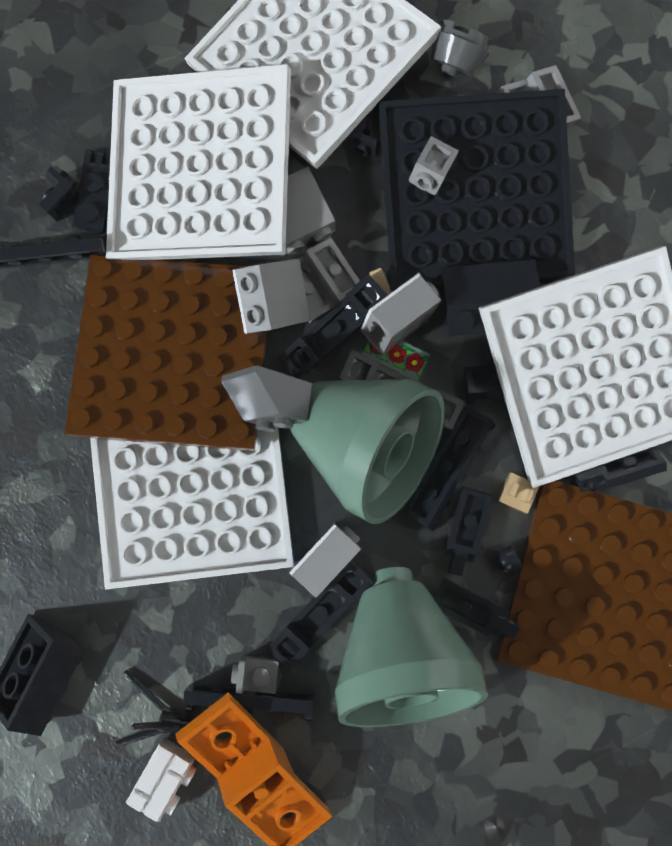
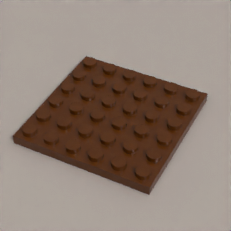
(157, 353)
(595, 595)

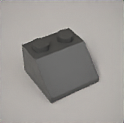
(268, 397)

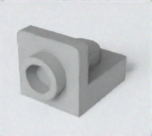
(433, 165)
(255, 675)

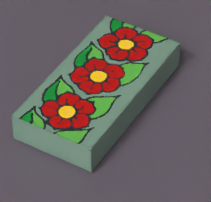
(401, 358)

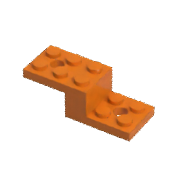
(253, 774)

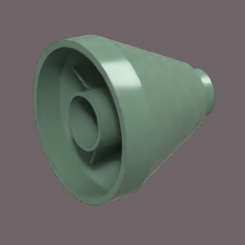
(372, 441)
(404, 658)

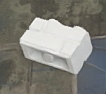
(160, 780)

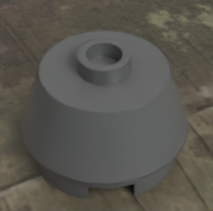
(459, 49)

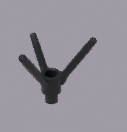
(167, 722)

